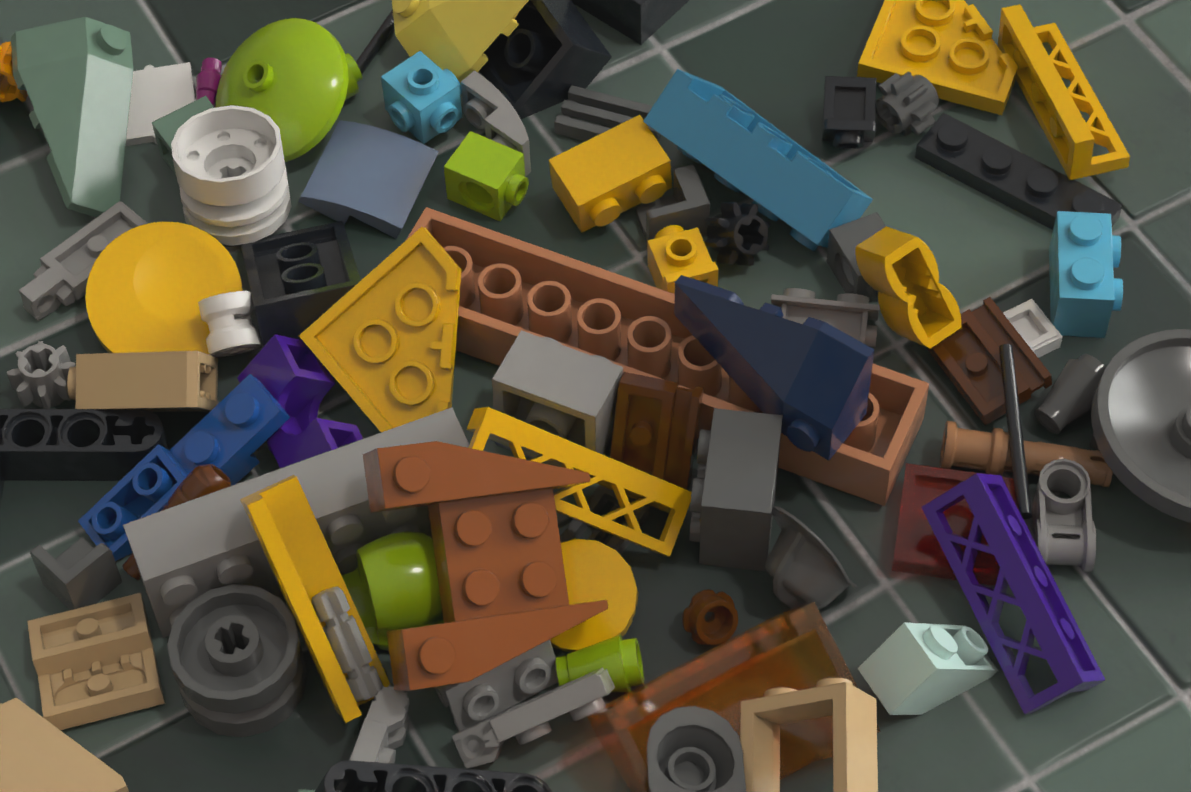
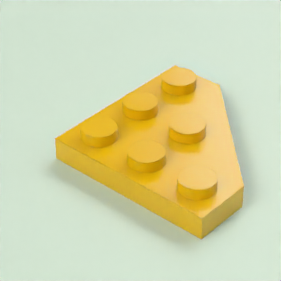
(946, 46)
(395, 334)

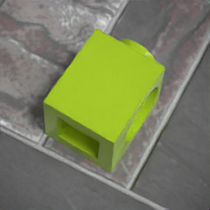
(486, 176)

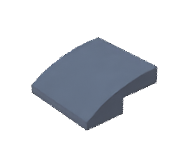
(369, 176)

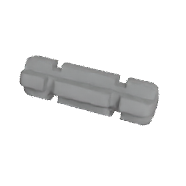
(347, 643)

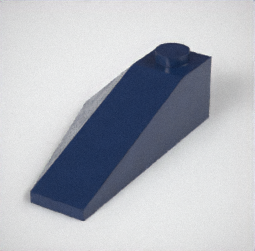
(785, 367)

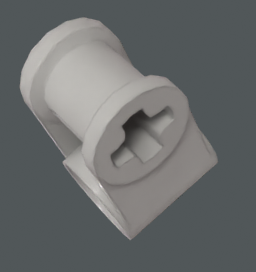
(1064, 526)

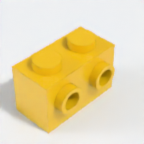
(611, 174)

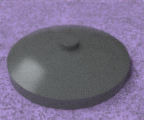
(1146, 419)

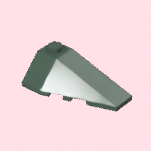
(80, 97)

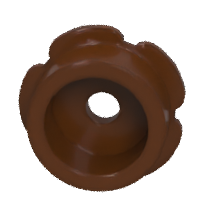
(720, 625)

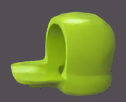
(395, 585)

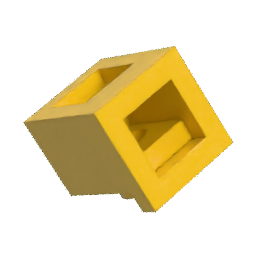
(677, 254)

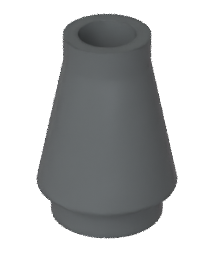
(1071, 393)

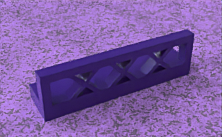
(1031, 583)

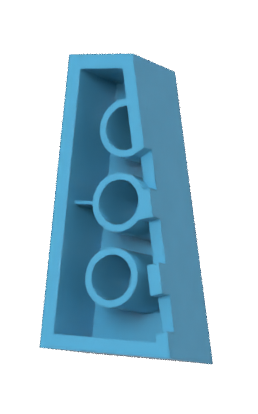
(755, 158)

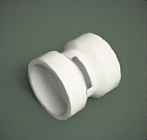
(230, 323)

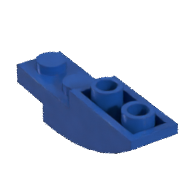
(221, 438)

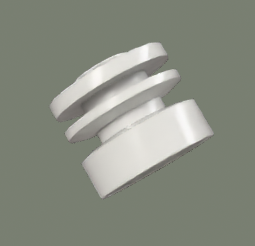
(232, 174)

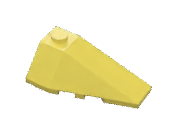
(454, 30)

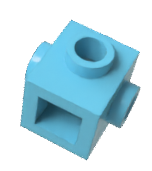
(422, 97)

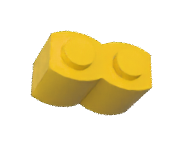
(908, 286)

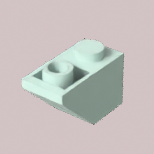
(926, 666)

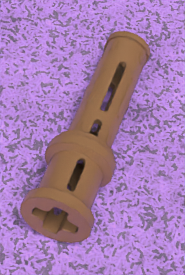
(992, 454)

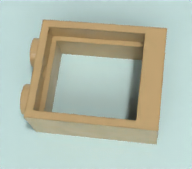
(853, 733)

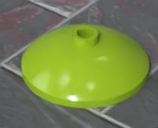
(292, 75)

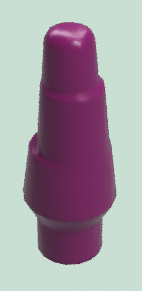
(208, 79)

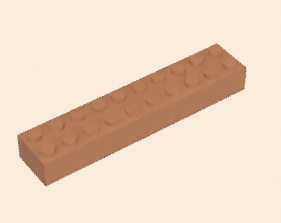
(633, 325)

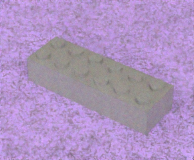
(215, 546)

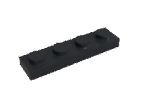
(1007, 174)

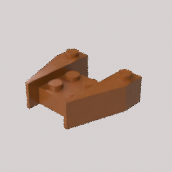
(492, 557)

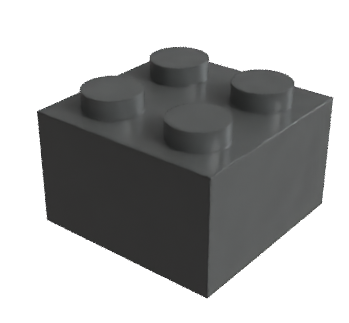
(736, 489)

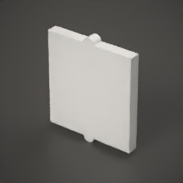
(154, 95)

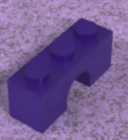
(298, 385)

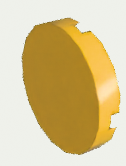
(597, 574)

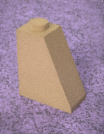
(145, 381)
(45, 759)

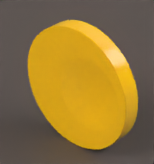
(150, 285)

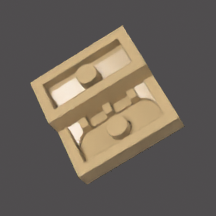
(95, 662)

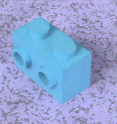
(1083, 273)

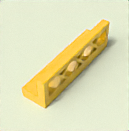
(1053, 103)
(605, 471)
(303, 569)

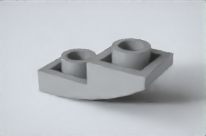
(490, 110)

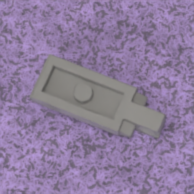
(68, 265)
(530, 719)

